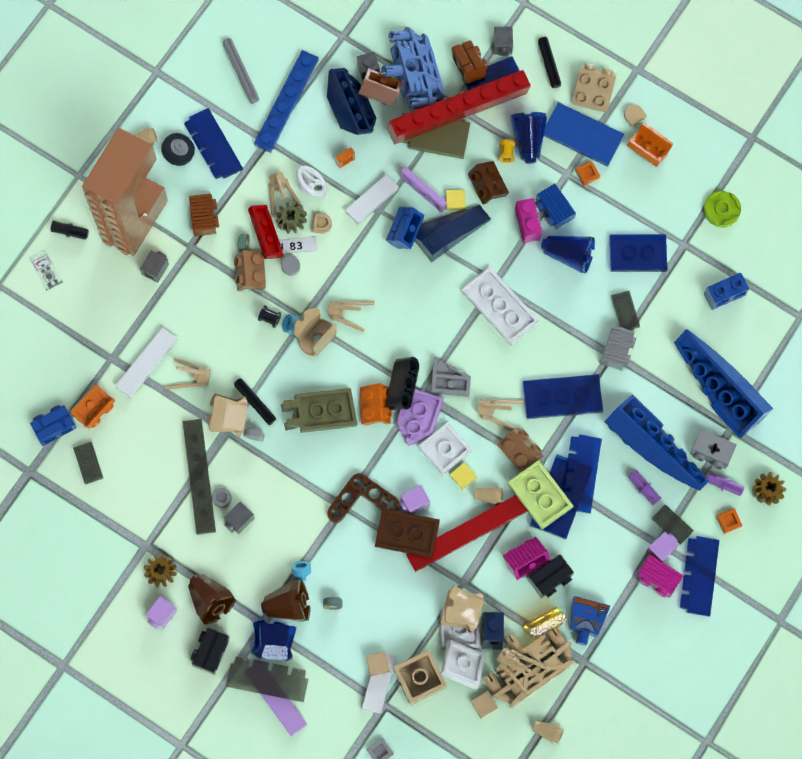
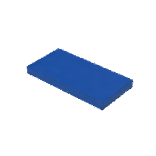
(583, 134)

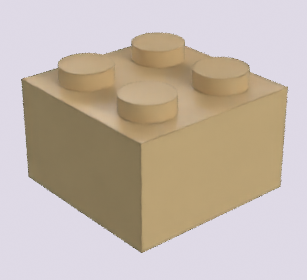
(419, 677)

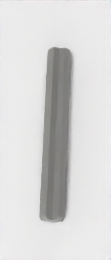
(240, 70)

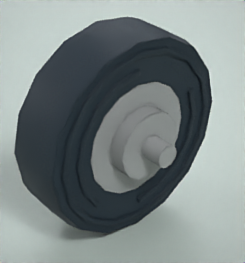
(177, 149)

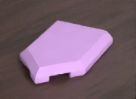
(420, 418)

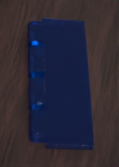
(217, 147)
(584, 468)
(702, 578)

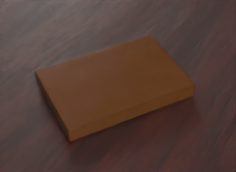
(407, 533)

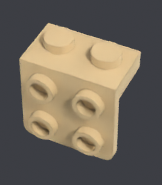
(594, 88)

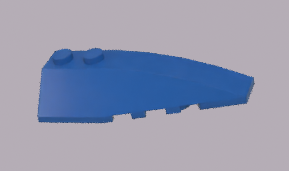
(726, 388)
(645, 436)

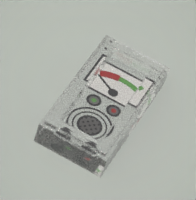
(45, 269)

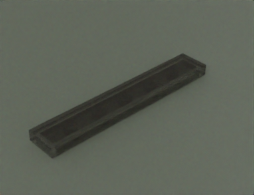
(199, 476)

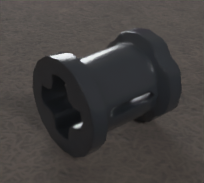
(269, 316)

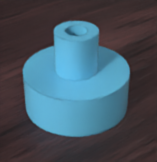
(288, 323)
(301, 569)

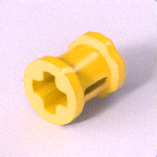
(507, 151)

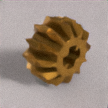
(769, 481)
(165, 564)

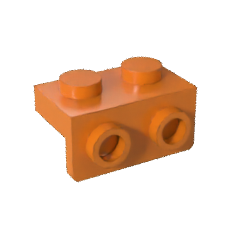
(650, 145)
(374, 404)
(92, 407)

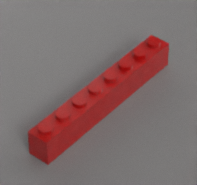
(458, 107)

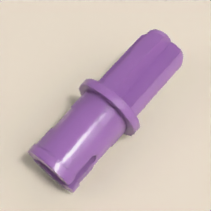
(724, 483)
(644, 487)

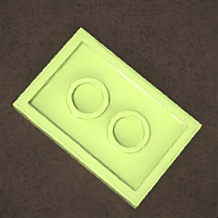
(540, 494)

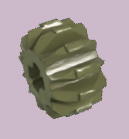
(290, 224)

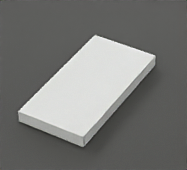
(500, 306)

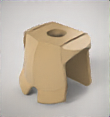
(312, 325)
(227, 414)
(462, 609)

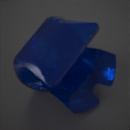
(273, 640)

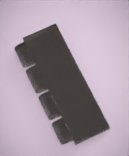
(271, 683)

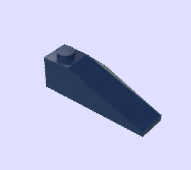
(445, 232)

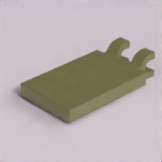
(446, 140)
(321, 411)

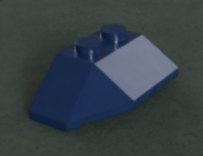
(349, 107)

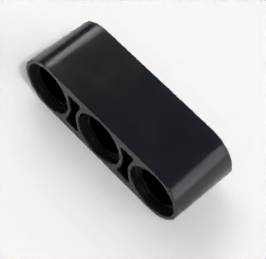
(402, 383)

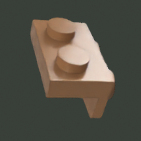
(250, 270)
(520, 449)

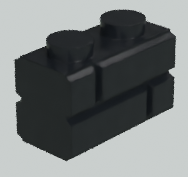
(551, 576)
(210, 650)

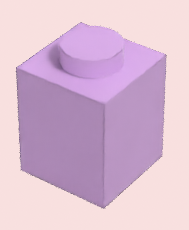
(414, 500)
(663, 546)
(160, 613)

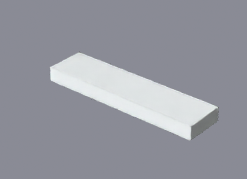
(146, 362)

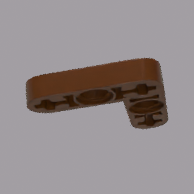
(356, 492)

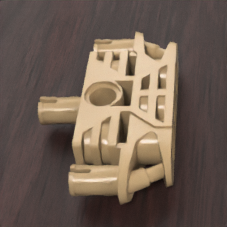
(538, 676)

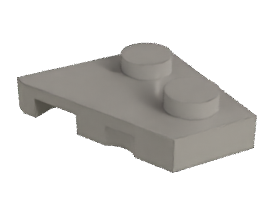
(448, 380)

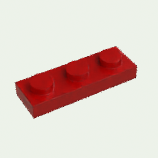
(265, 232)

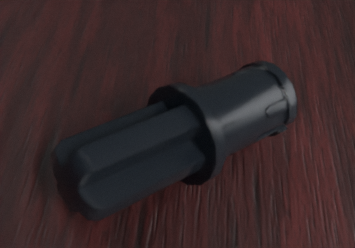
(69, 230)

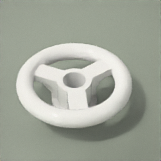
(307, 182)

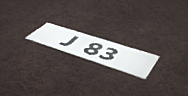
(298, 245)

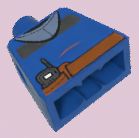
(587, 618)

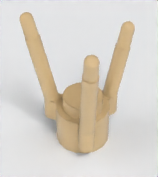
(278, 183)
(338, 308)
(200, 373)
(487, 408)
(509, 658)

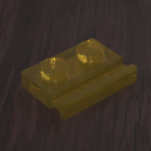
(551, 619)

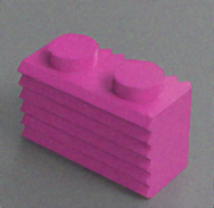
(528, 220)
(526, 558)
(659, 576)

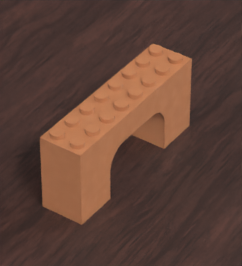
(121, 195)

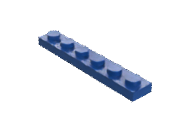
(286, 101)

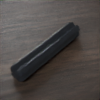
(549, 62)
(254, 401)

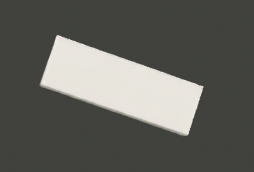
(372, 199)
(378, 688)

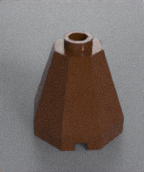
(210, 598)
(288, 602)

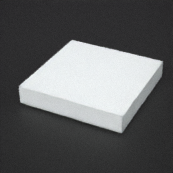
(445, 448)
(459, 635)
(462, 664)

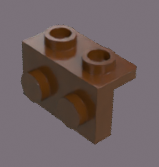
(487, 182)

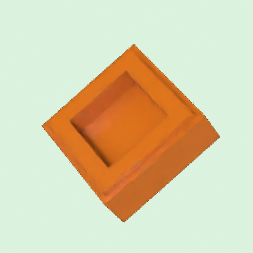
(345, 157)
(587, 173)
(729, 521)

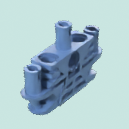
(415, 67)

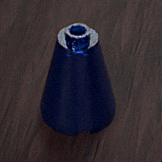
(529, 134)
(570, 250)

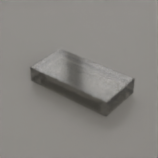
(625, 310)
(88, 463)
(673, 524)

